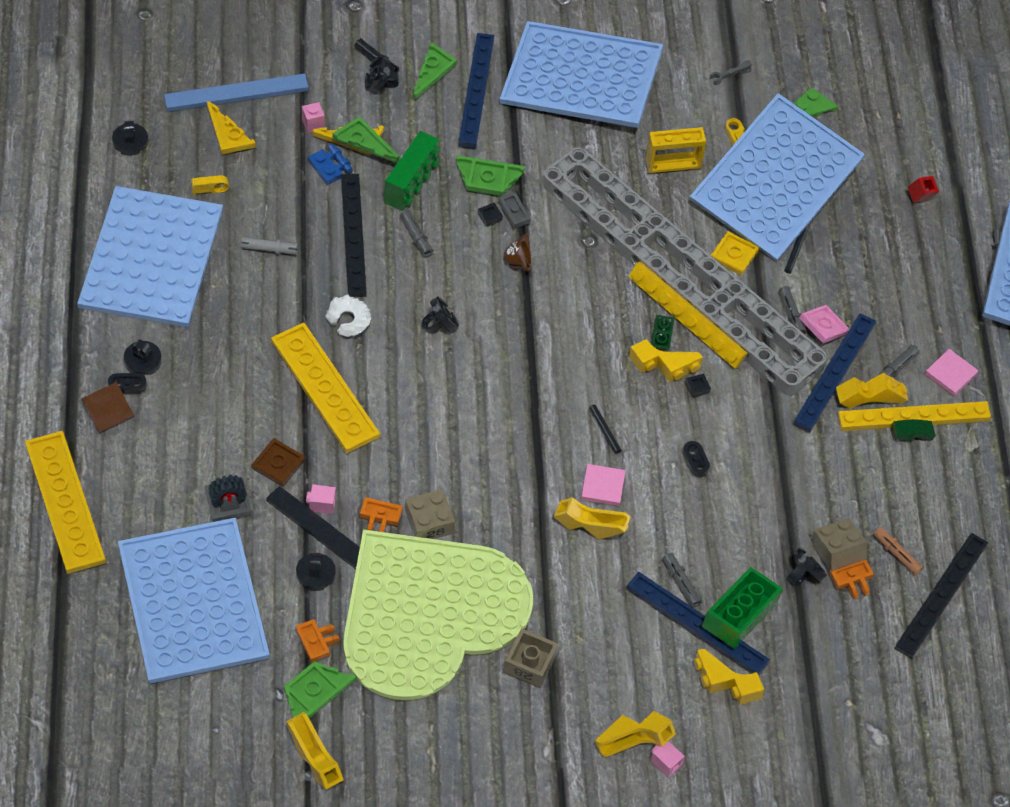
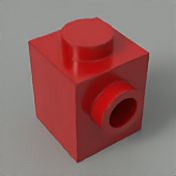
(923, 189)

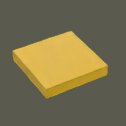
(735, 253)

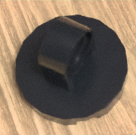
(379, 74)
(130, 138)
(441, 317)
(142, 357)
(807, 566)
(315, 571)

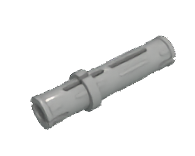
(270, 246)

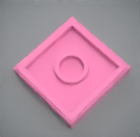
(824, 323)
(951, 372)
(603, 485)

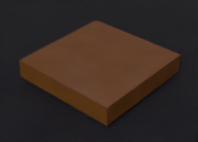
(107, 407)
(278, 462)

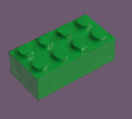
(412, 171)
(742, 607)

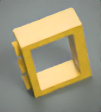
(673, 140)

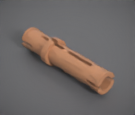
(881, 535)

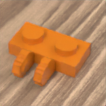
(381, 512)
(851, 575)
(313, 641)

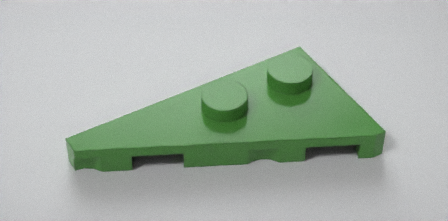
(435, 66)
(815, 103)
(363, 137)

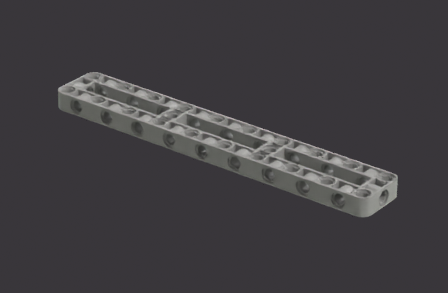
(728, 289)

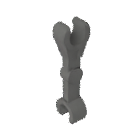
(744, 67)

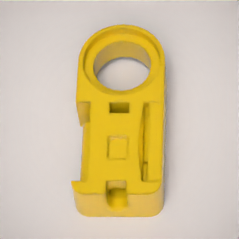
(734, 135)
(208, 184)

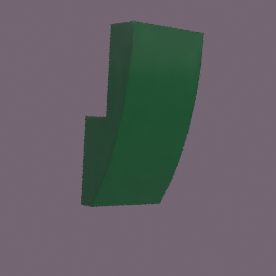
(662, 332)
(913, 428)

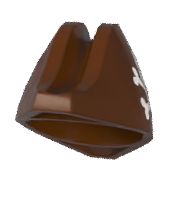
(519, 253)

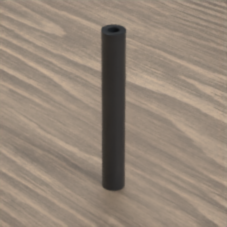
(795, 252)
(605, 429)

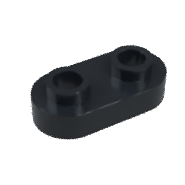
(128, 381)
(696, 460)

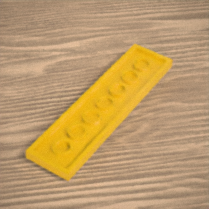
(325, 387)
(65, 502)

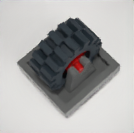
(228, 498)

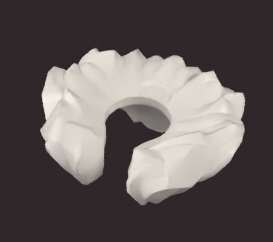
(358, 309)

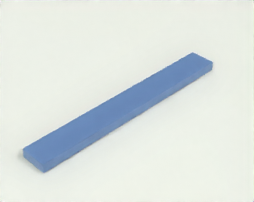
(236, 92)

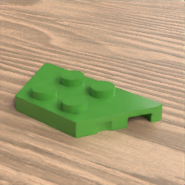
(488, 175)
(315, 688)

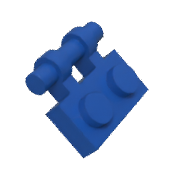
(325, 167)

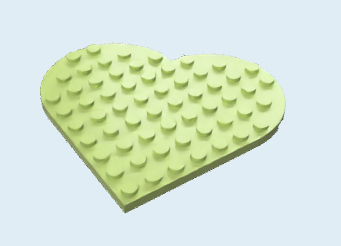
(425, 607)

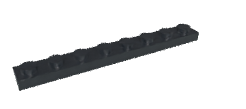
(353, 235)

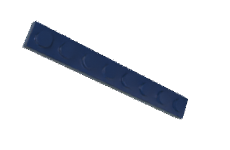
(476, 90)
(834, 372)
(692, 621)

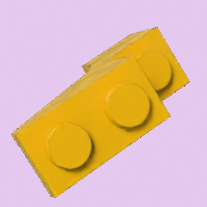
(671, 364)
(879, 389)
(596, 521)
(719, 677)
(628, 733)
(313, 751)

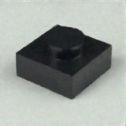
(490, 214)
(698, 385)

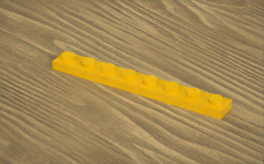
(688, 315)
(938, 414)

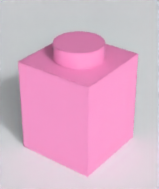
(313, 117)
(321, 499)
(667, 758)

